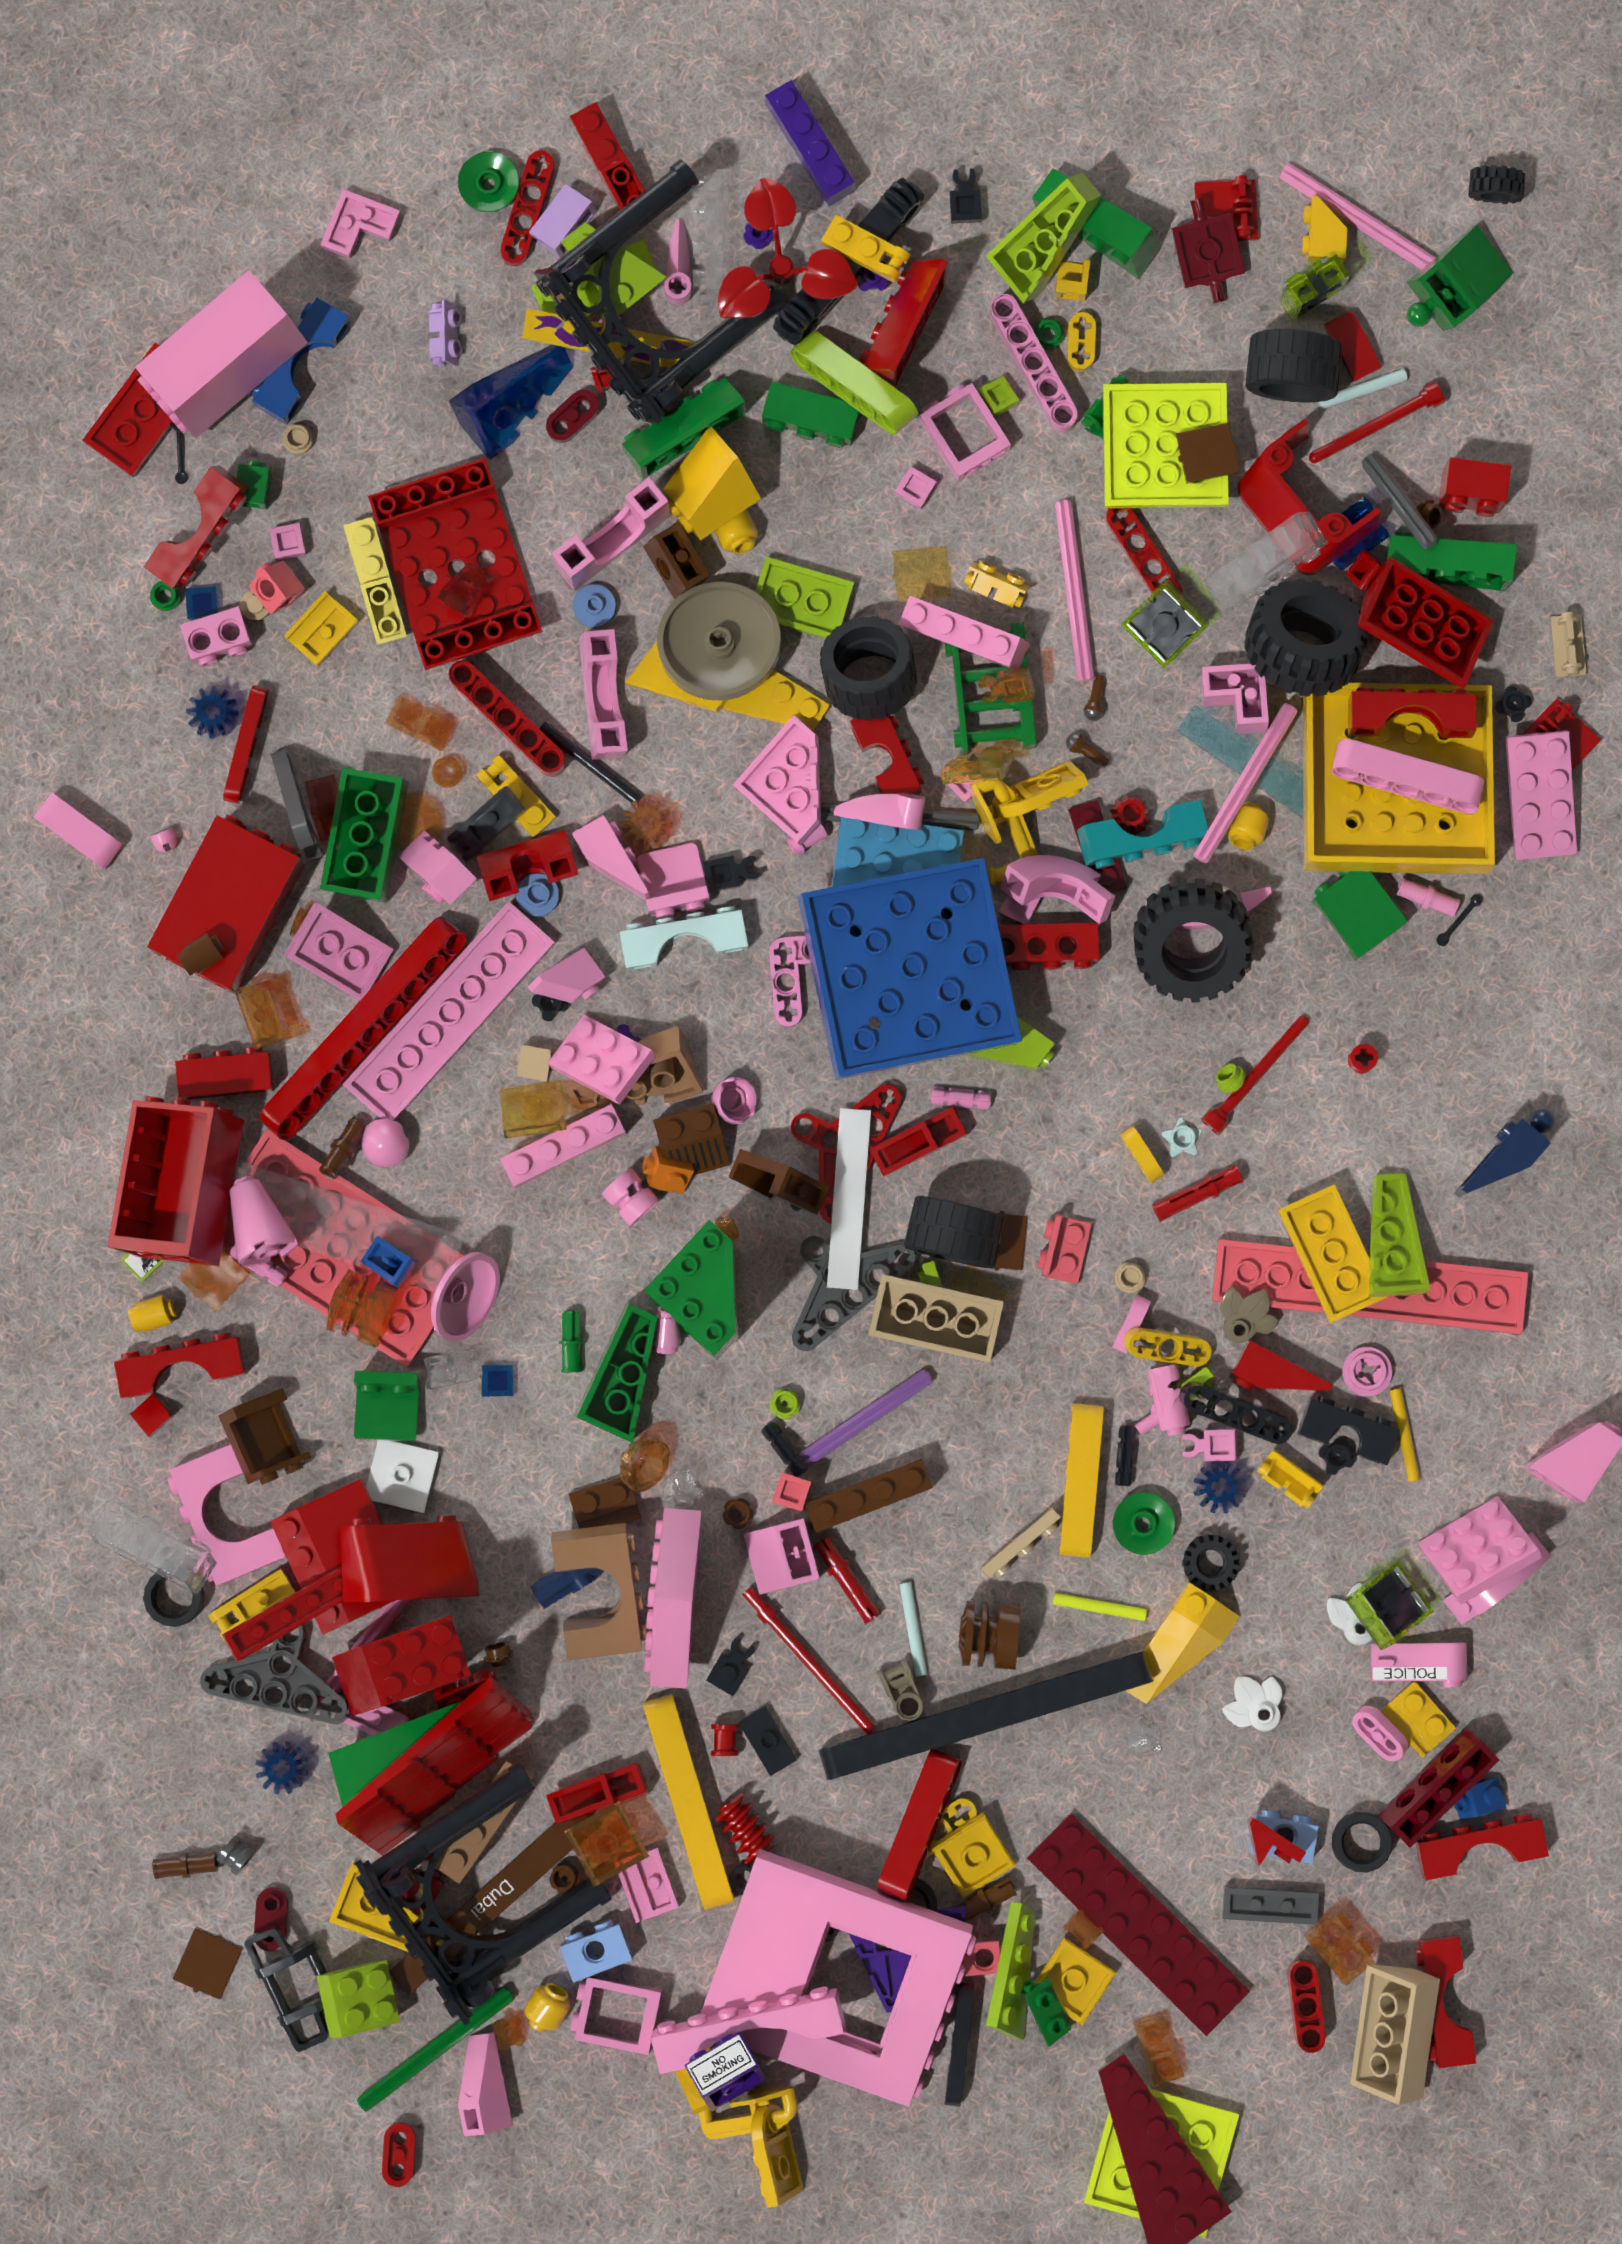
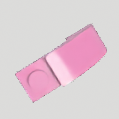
(1058, 878)
(1494, 1594)

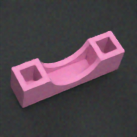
(964, 633)
(599, 678)
(563, 1146)

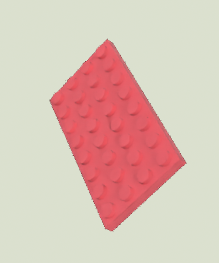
(316, 1276)

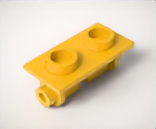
(986, 577)
(1282, 1472)

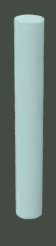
(1365, 388)
(913, 1629)

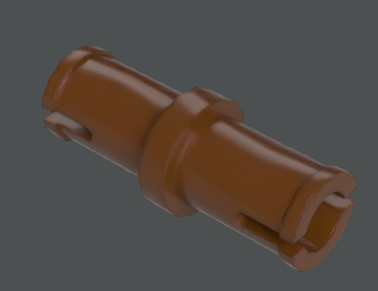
(342, 1149)
(185, 1865)
(988, 1898)

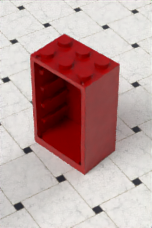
(232, 892)
(176, 1181)
(401, 1666)

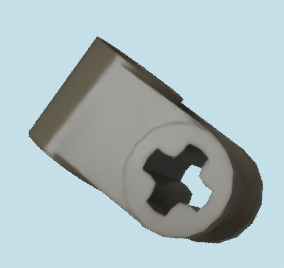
(901, 1688)

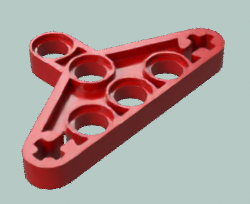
(827, 1157)

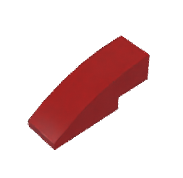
(918, 1141)
(598, 1793)

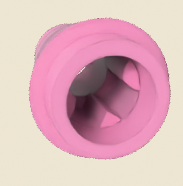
(666, 1333)

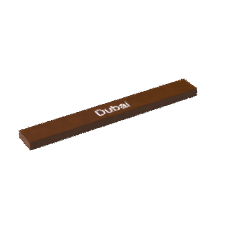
(494, 1898)

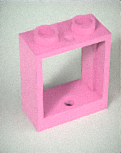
(979, 458)
(585, 1993)

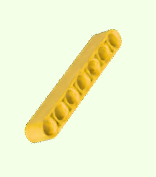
(688, 1802)

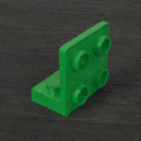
(386, 1405)

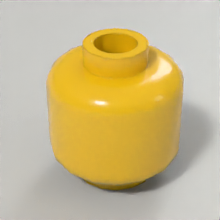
(738, 534)
(1248, 827)
(547, 2007)

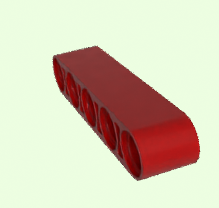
(498, 706)
(919, 1825)

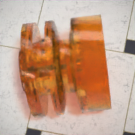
(362, 1308)

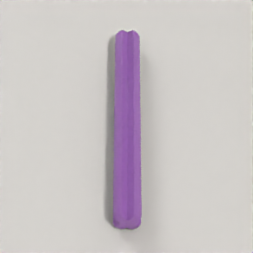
(866, 1417)

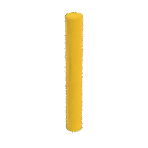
(1404, 1435)

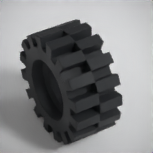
(1496, 184)
(1224, 1576)

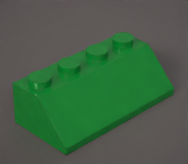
(683, 427)
(364, 835)

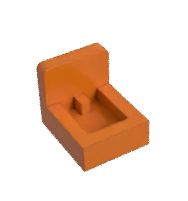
(666, 1173)

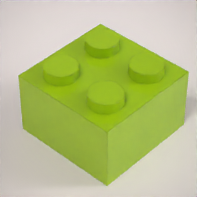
(358, 1999)

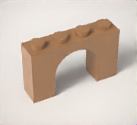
(607, 1550)
(464, 1853)

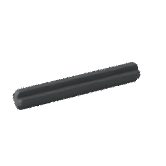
(1399, 501)

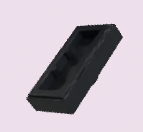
(767, 1741)

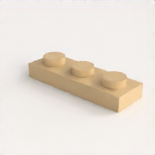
(1022, 1544)

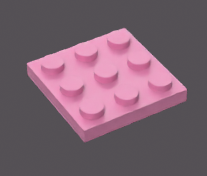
(1479, 1550)

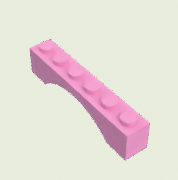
(810, 2015)

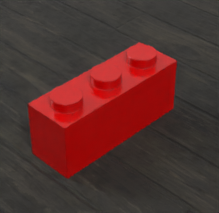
(224, 1074)

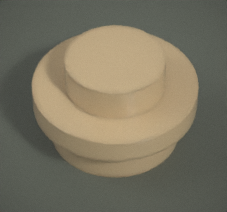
(297, 438)
(252, 607)
(1129, 1277)

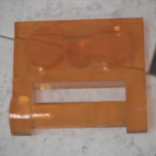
(262, 1015)

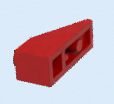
(1267, 1370)

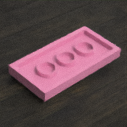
(1541, 795)

